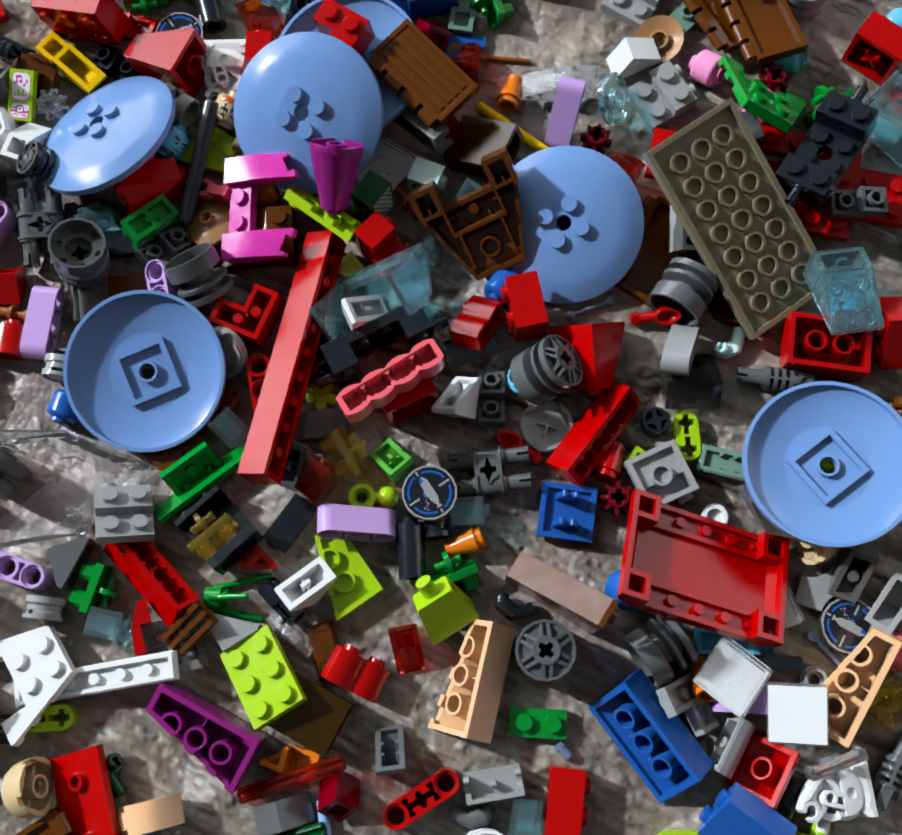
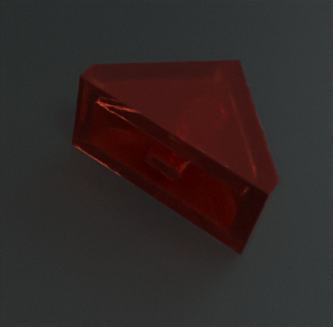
(407, 648)

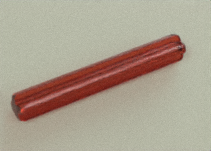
(291, 779)

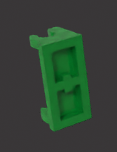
(149, 221)

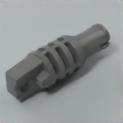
(773, 378)
(889, 777)

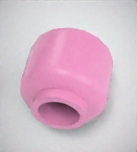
(705, 68)

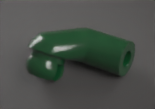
(114, 765)

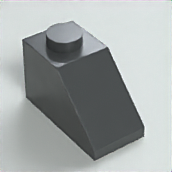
(853, 571)

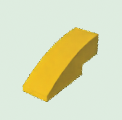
(71, 62)

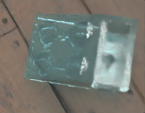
(845, 290)

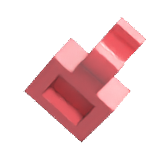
(216, 192)

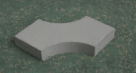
(813, 591)

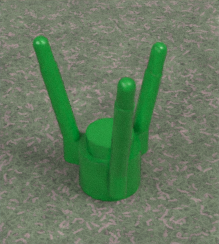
(220, 596)

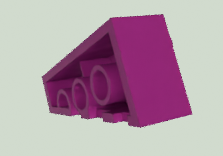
(207, 732)

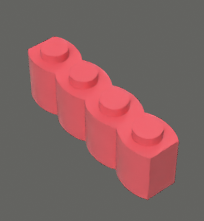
(384, 384)

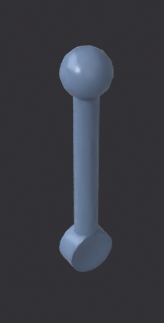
(610, 301)
(812, 636)

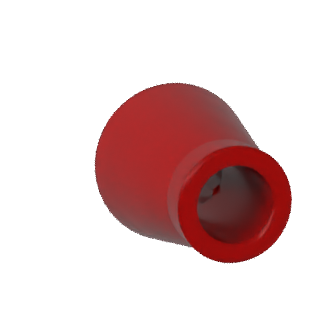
(610, 465)

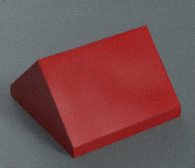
(765, 769)

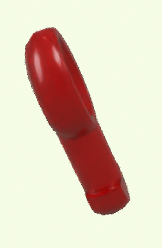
(664, 316)
(511, 440)

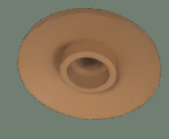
(663, 29)
(210, 224)

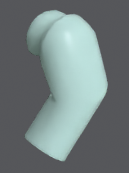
(732, 347)

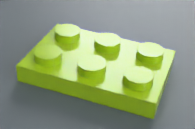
(263, 677)

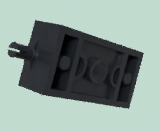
(839, 128)
(385, 330)

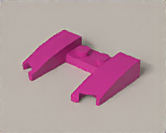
(244, 175)

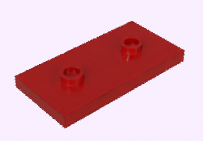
(85, 791)

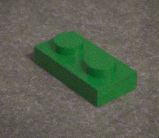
(537, 723)

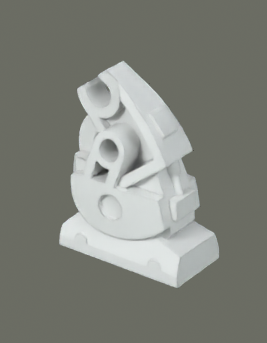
(224, 64)
(845, 794)

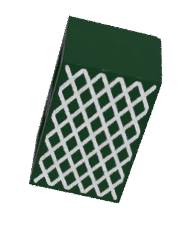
(372, 195)

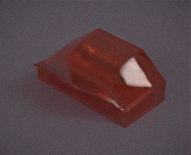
(259, 17)

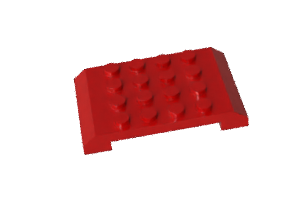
(704, 572)

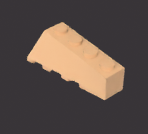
(858, 681)
(476, 683)

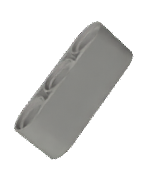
(679, 350)

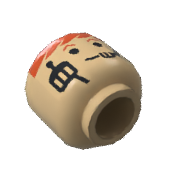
(225, 110)

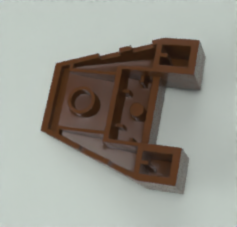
(481, 226)

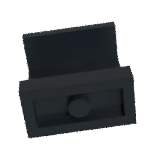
(238, 546)

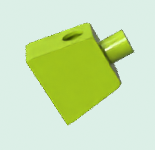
(443, 607)

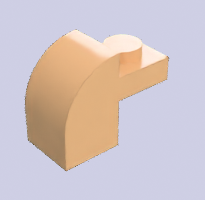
(151, 815)

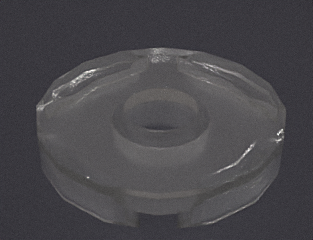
(290, 634)

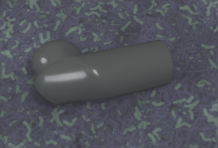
(473, 819)

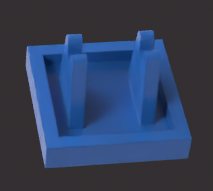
(567, 512)

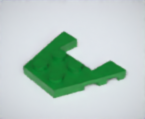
(776, 109)

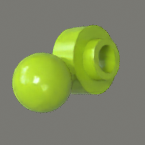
(386, 497)

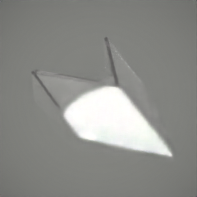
(67, 501)

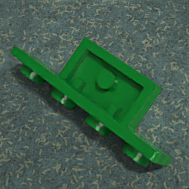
(193, 476)

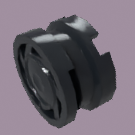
(35, 161)

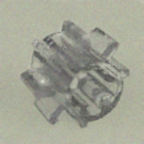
(51, 104)

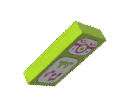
(22, 94)

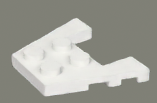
(40, 673)

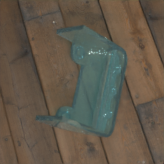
(398, 278)

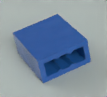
(742, 814)

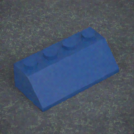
(655, 746)

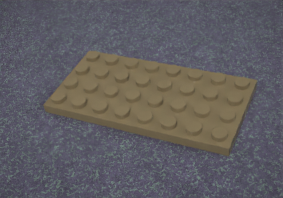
(736, 216)

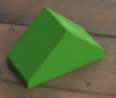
(393, 461)

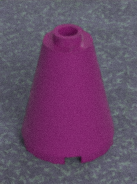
(335, 171)

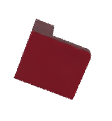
(435, 33)
(339, 796)

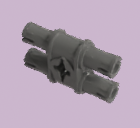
(31, 220)
(499, 481)

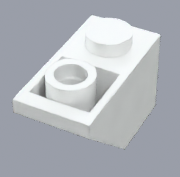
(19, 137)

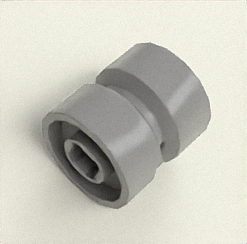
(186, 107)

